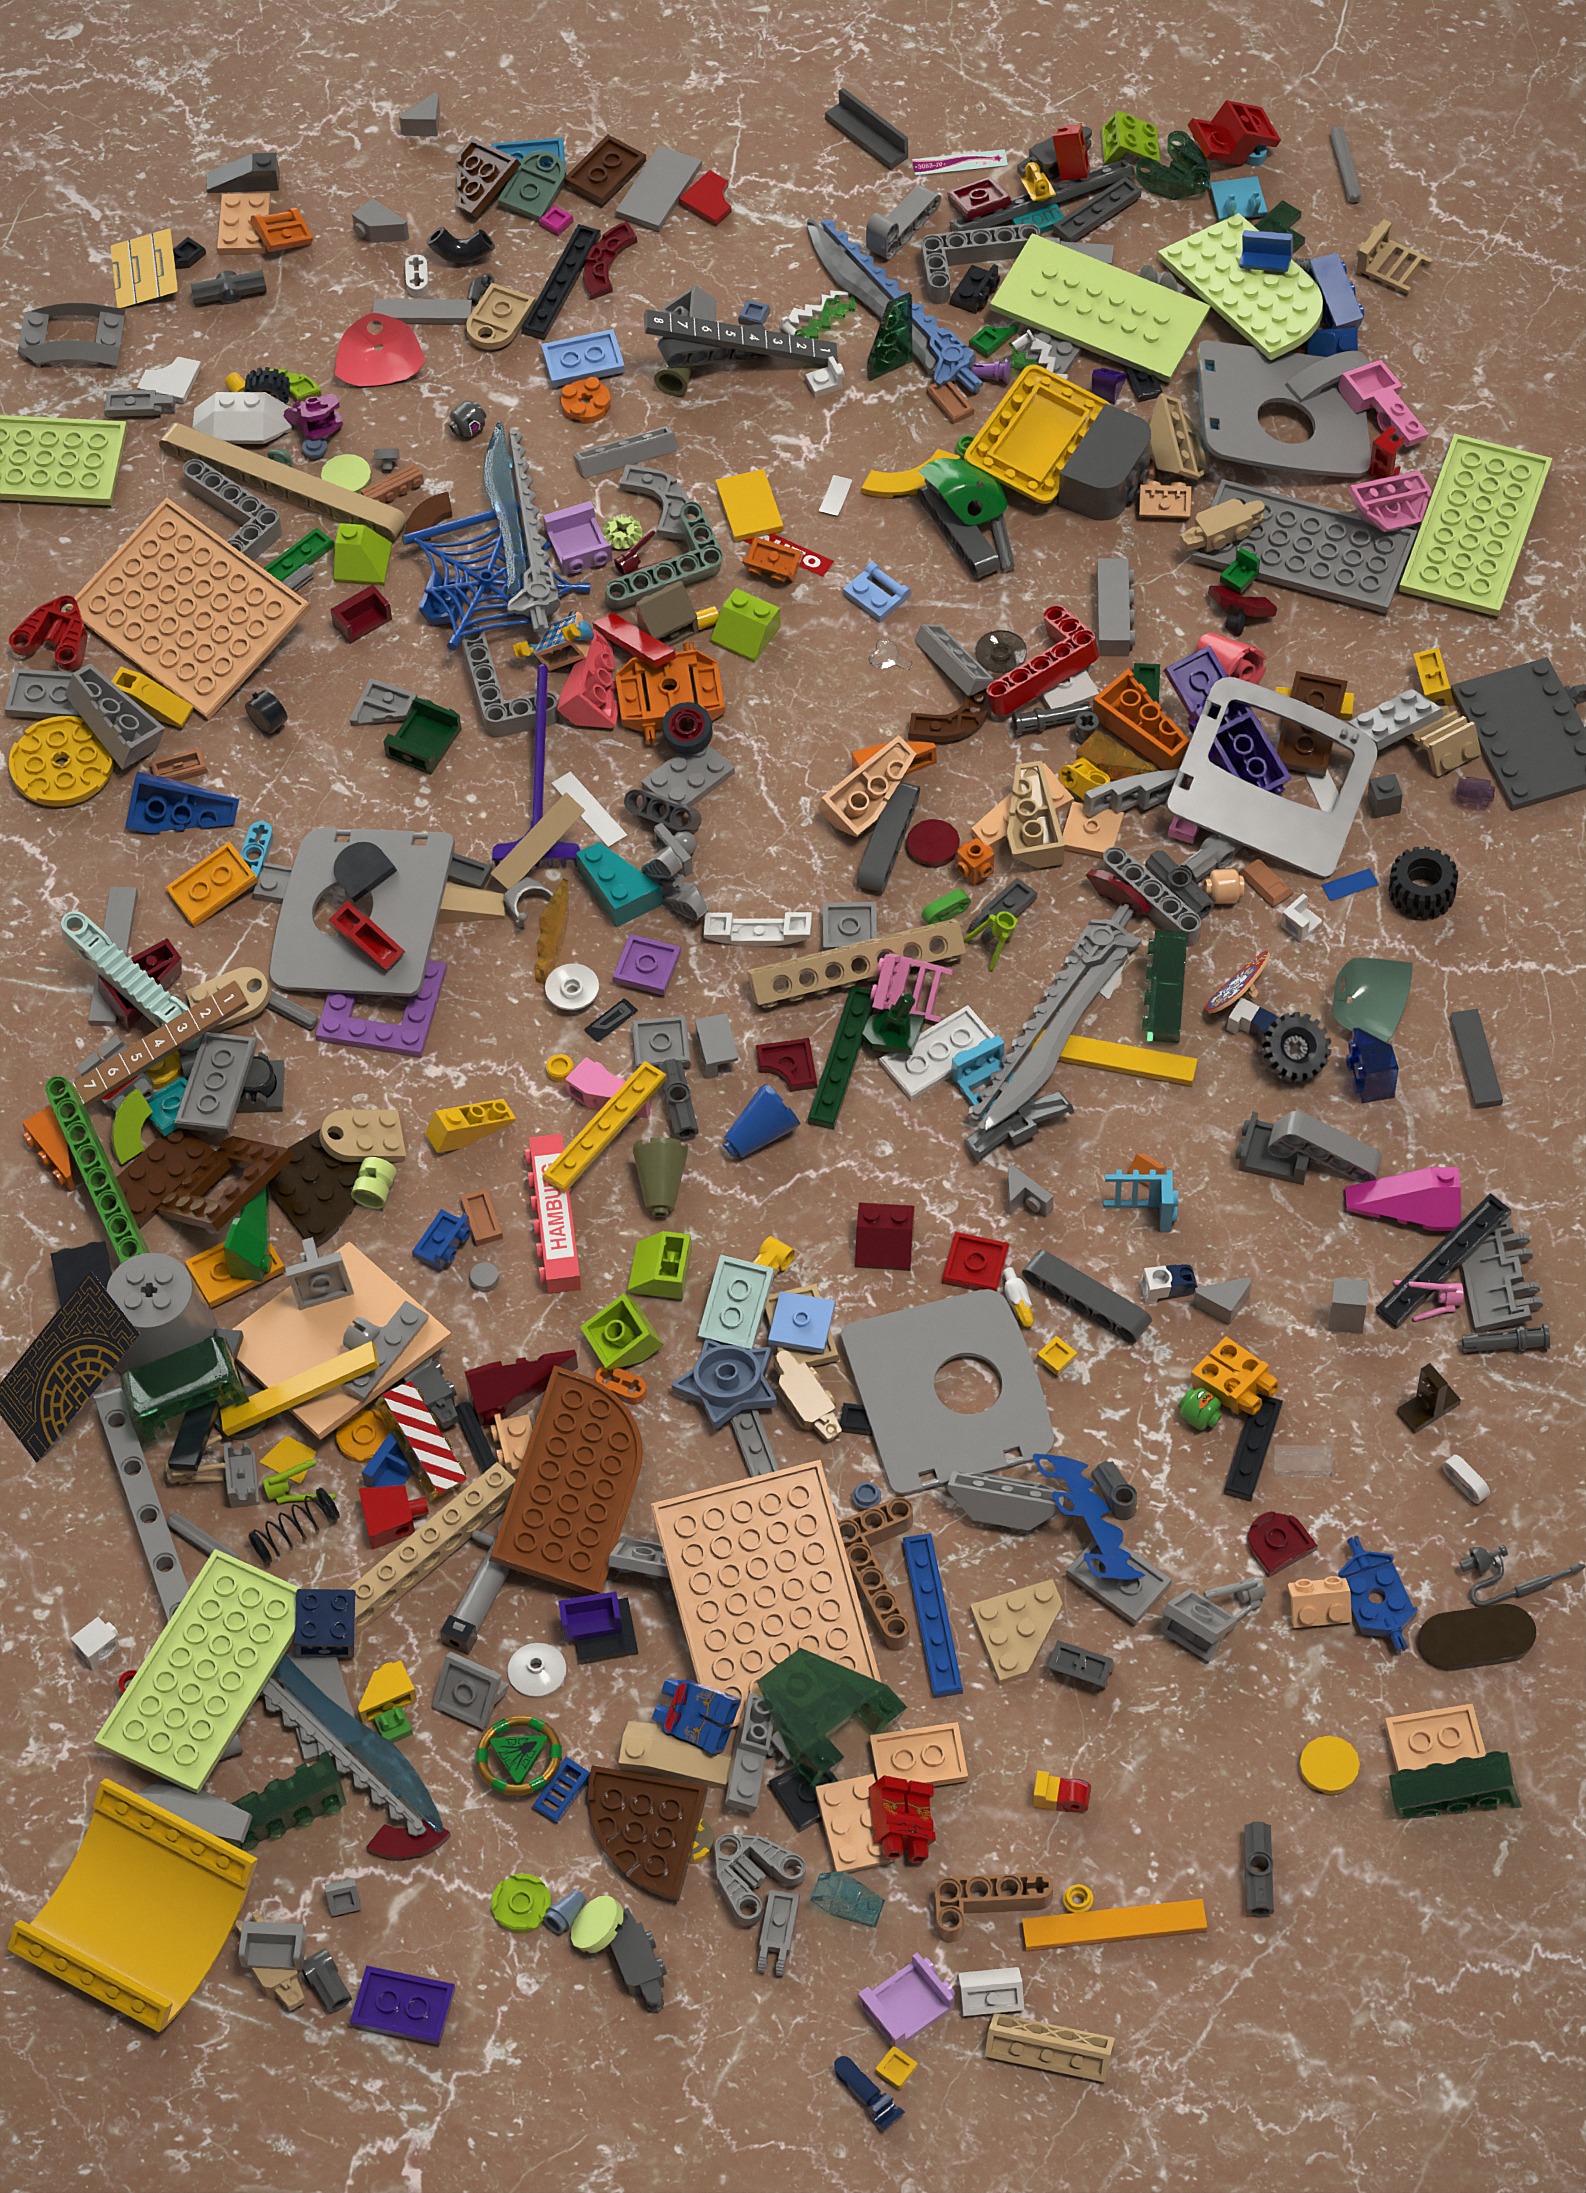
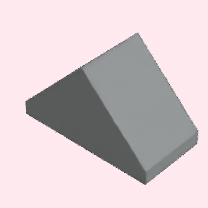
(422, 118)
(1223, 1299)

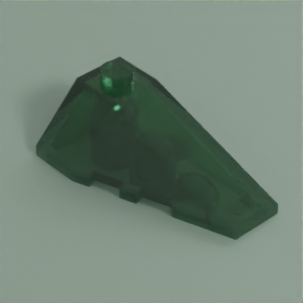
(893, 339)

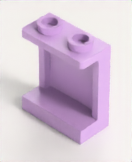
(577, 538)
(908, 2002)

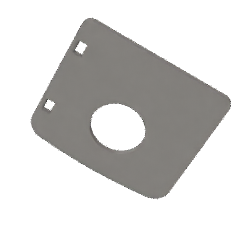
(1248, 380)
(403, 907)
(914, 1432)

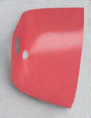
(364, 366)

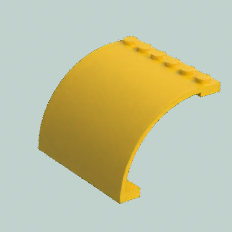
(139, 1908)

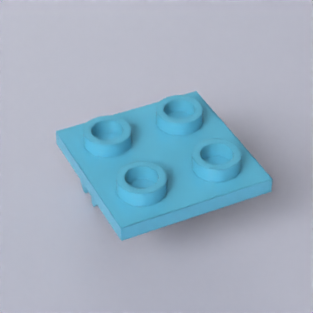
(1238, 196)

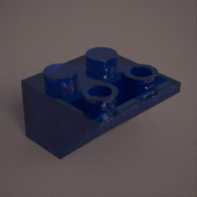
(1373, 1066)

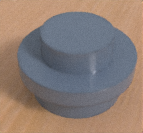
(315, 448)
(866, 1495)

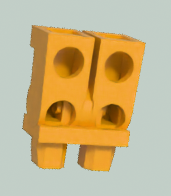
(1235, 1377)

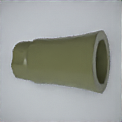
(673, 380)

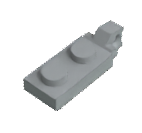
(138, 403)

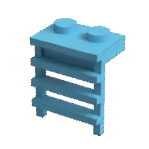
(974, 1067)
(1159, 1195)

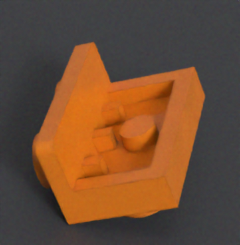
(772, 559)

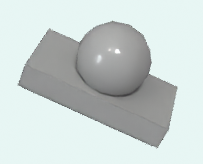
(682, 843)

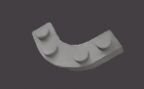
(662, 487)

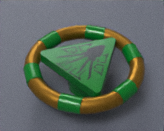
(519, 1754)

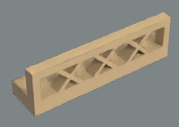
(1049, 2048)

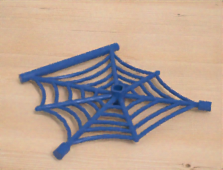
(485, 579)

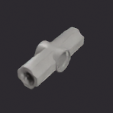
(1213, 854)

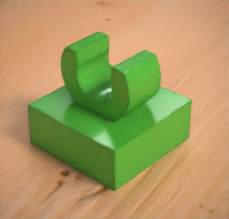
(393, 1724)

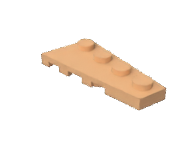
(994, 825)

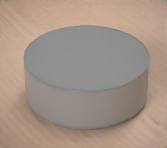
(484, 1276)

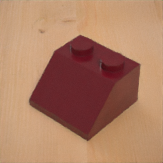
(884, 1236)

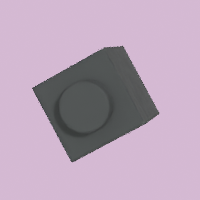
(1384, 796)

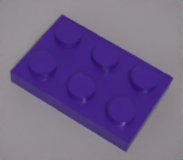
(402, 2005)

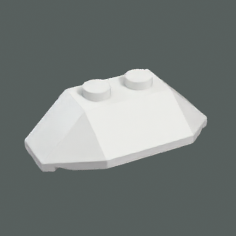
(242, 417)

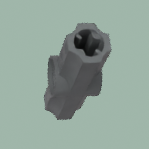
(228, 287)
(1171, 875)
(680, 1111)
(1258, 1885)

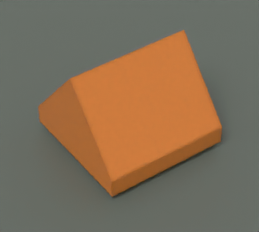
(1144, 1165)

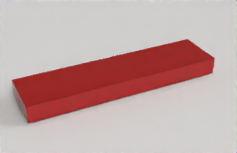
(634, 640)

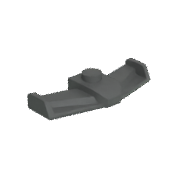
(1019, 1125)

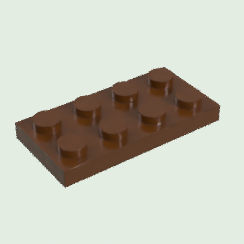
(1300, 747)
(160, 1172)

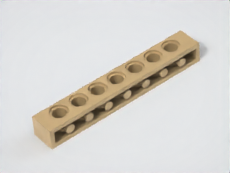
(762, 978)
(431, 1545)

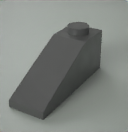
(246, 174)

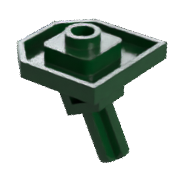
(895, 1028)

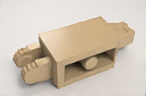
(277, 1982)

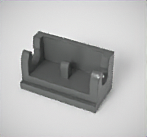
(1081, 1664)

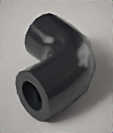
(460, 250)

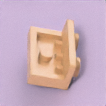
(1320, 1602)

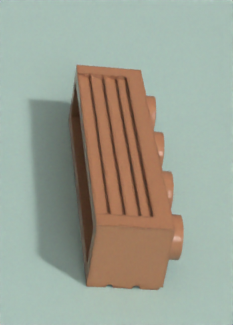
(395, 485)

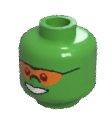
(1200, 1408)

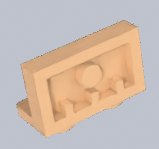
(1165, 501)
(513, 1439)

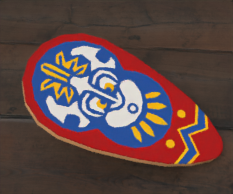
(1239, 985)

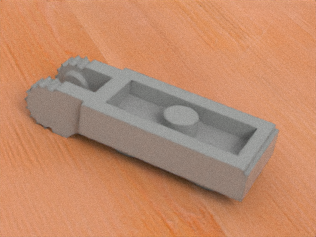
(778, 1929)

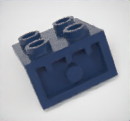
(325, 1623)

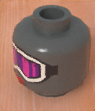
(467, 419)

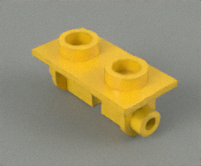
(1037, 183)

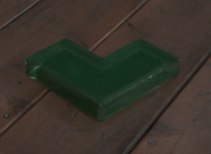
(1280, 220)

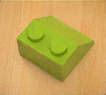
(746, 625)
(621, 1334)

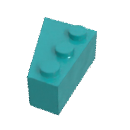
(617, 884)

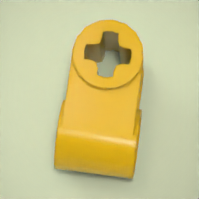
(1085, 777)

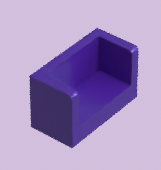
(590, 1616)

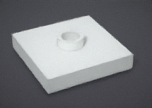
(1071, 691)

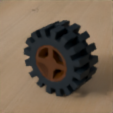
(269, 382)

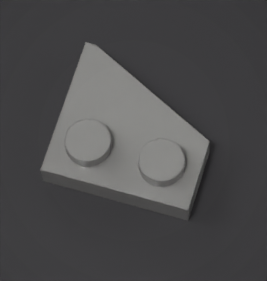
(382, 703)

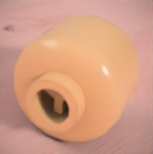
(1224, 886)

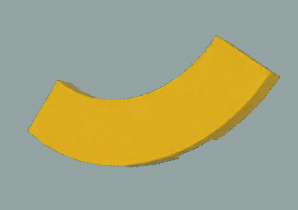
(899, 483)

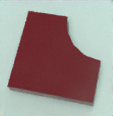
(790, 1061)

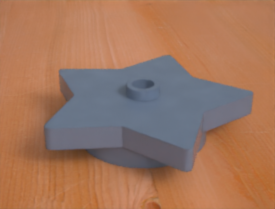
(728, 1381)

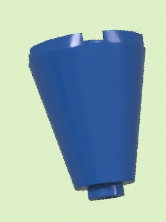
(760, 1123)

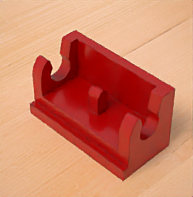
(1071, 152)
(1384, 455)

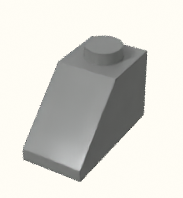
(379, 223)

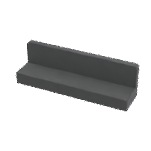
(868, 130)

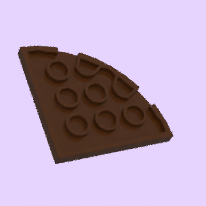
(646, 1826)

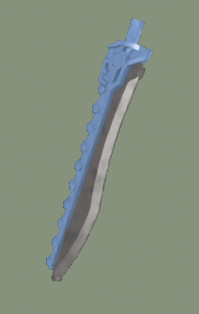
(948, 355)

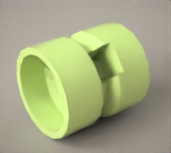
(373, 1183)

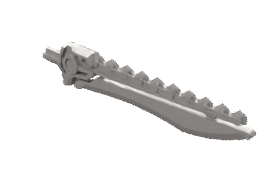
(1098, 955)

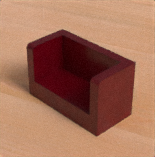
(361, 614)

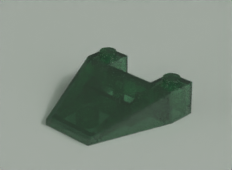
(817, 1697)

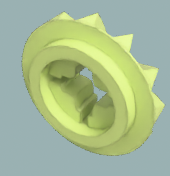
(619, 539)

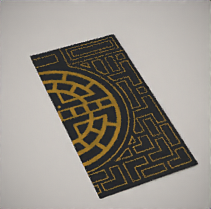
(64, 1365)

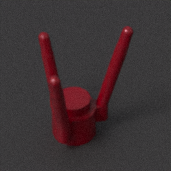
(629, 561)

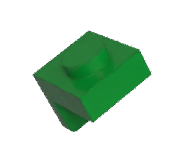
(1241, 571)

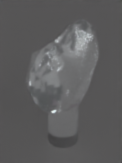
(888, 656)

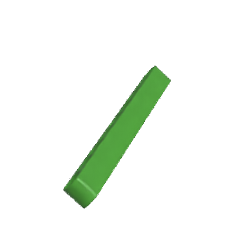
(97, 1170)

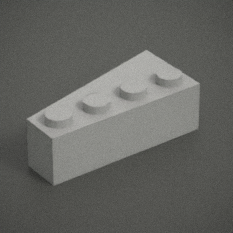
(113, 716)

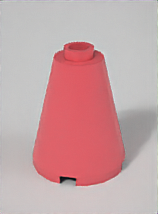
(1236, 657)

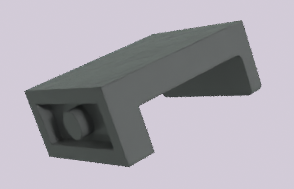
(1257, 1160)

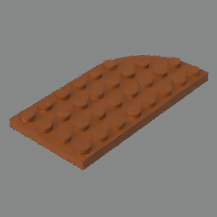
(572, 1486)

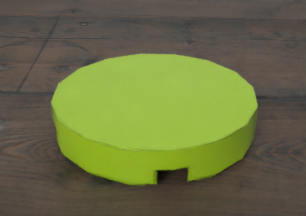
(520, 1903)

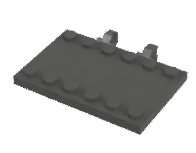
(1528, 731)

